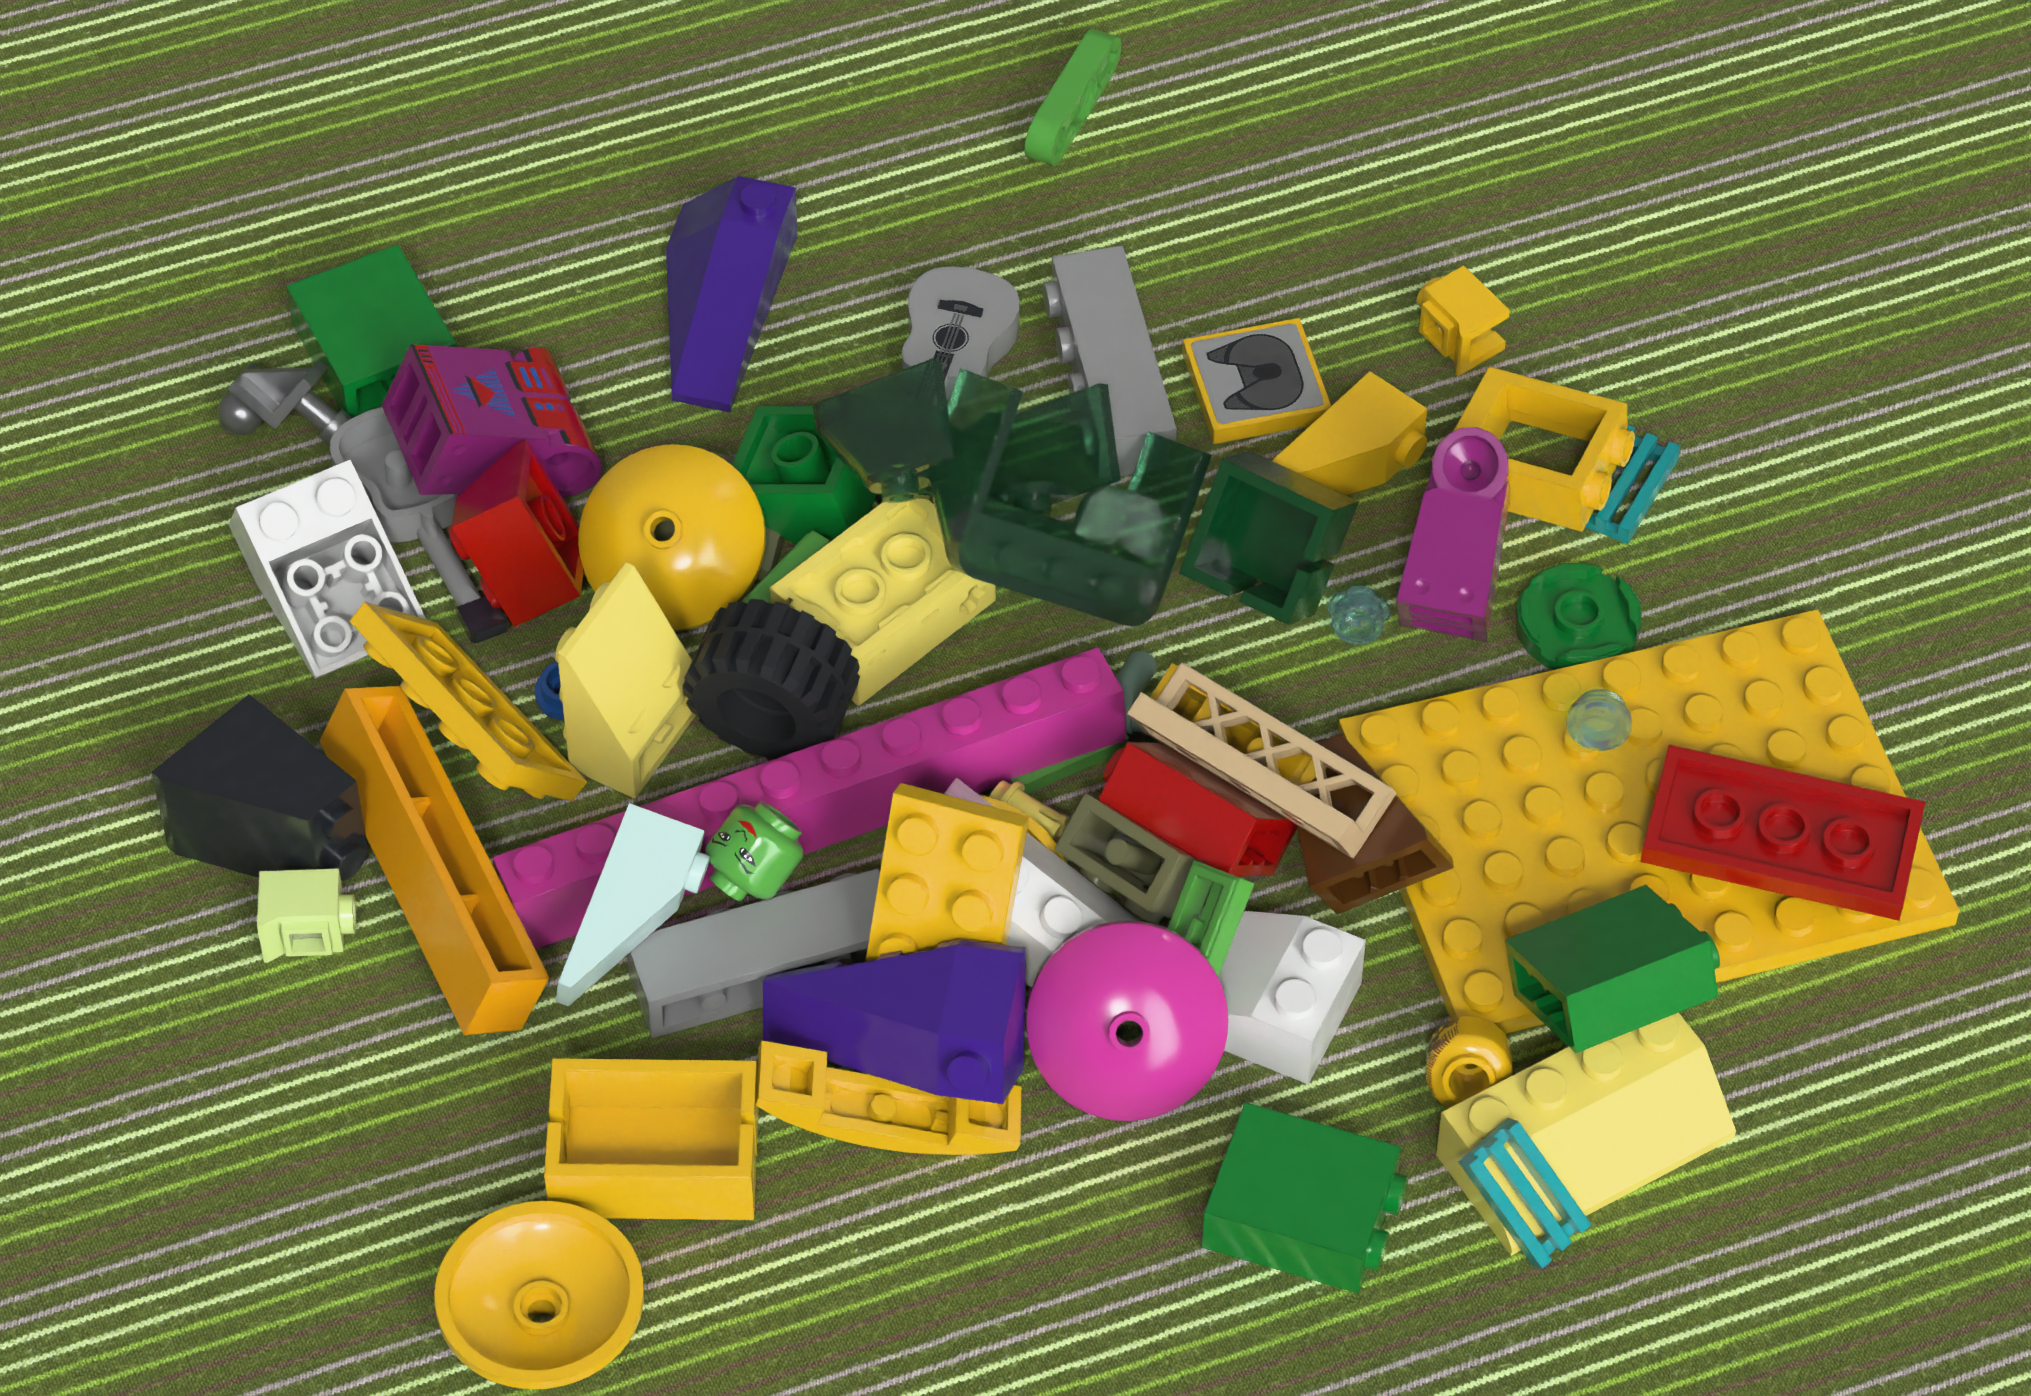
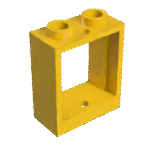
(1566, 411)

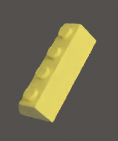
(1598, 1118)

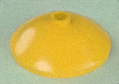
(715, 538)
(535, 1263)

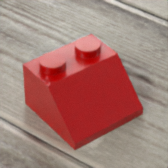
(519, 536)

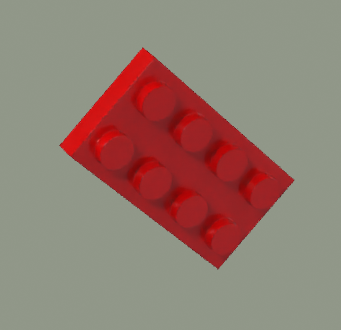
(1783, 832)

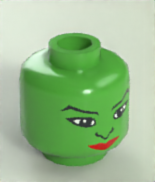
(754, 851)

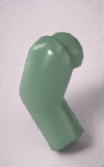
(1134, 678)

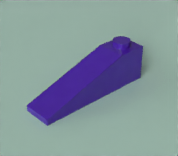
(722, 282)
(919, 1019)

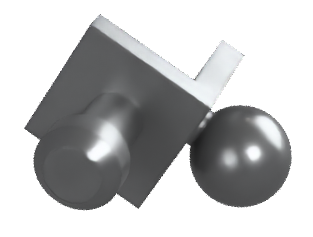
(271, 397)

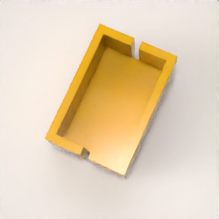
(653, 1138)

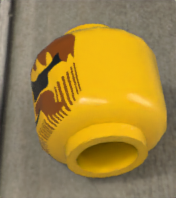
(1466, 1059)

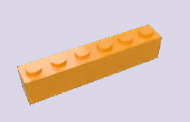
(435, 862)

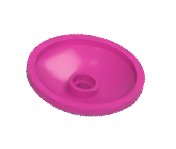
(1119, 976)

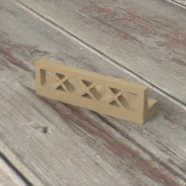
(1247, 771)

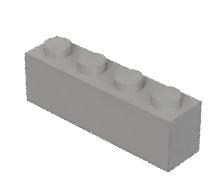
(1109, 344)
(720, 960)

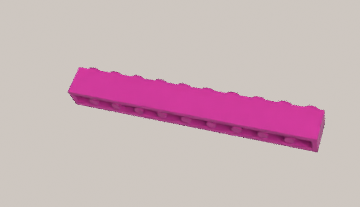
(848, 781)

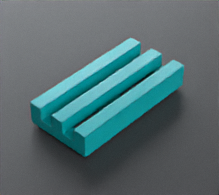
(1643, 450)
(1556, 1233)

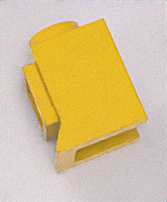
(1459, 318)

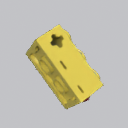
(886, 591)

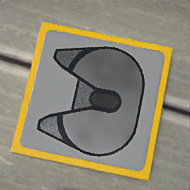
(1255, 380)

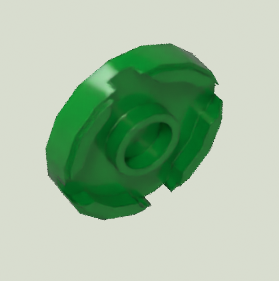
(1577, 616)

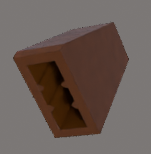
(1393, 856)

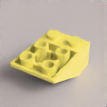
(622, 686)

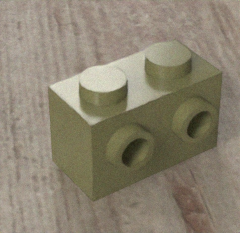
(1125, 858)

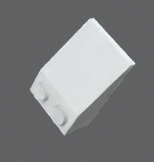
(1288, 989)

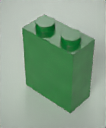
(362, 324)
(1612, 968)
(1304, 1198)

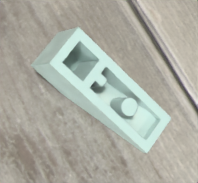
(635, 894)

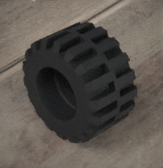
(770, 678)

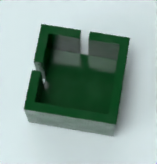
(1272, 529)

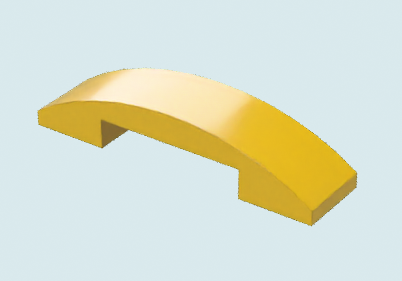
(879, 1112)

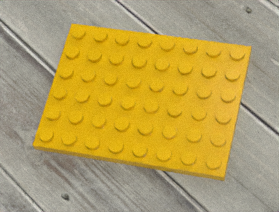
(1564, 826)

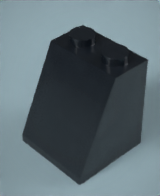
(259, 799)

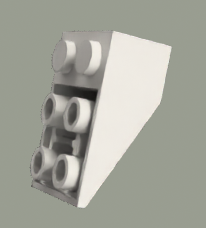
(317, 561)

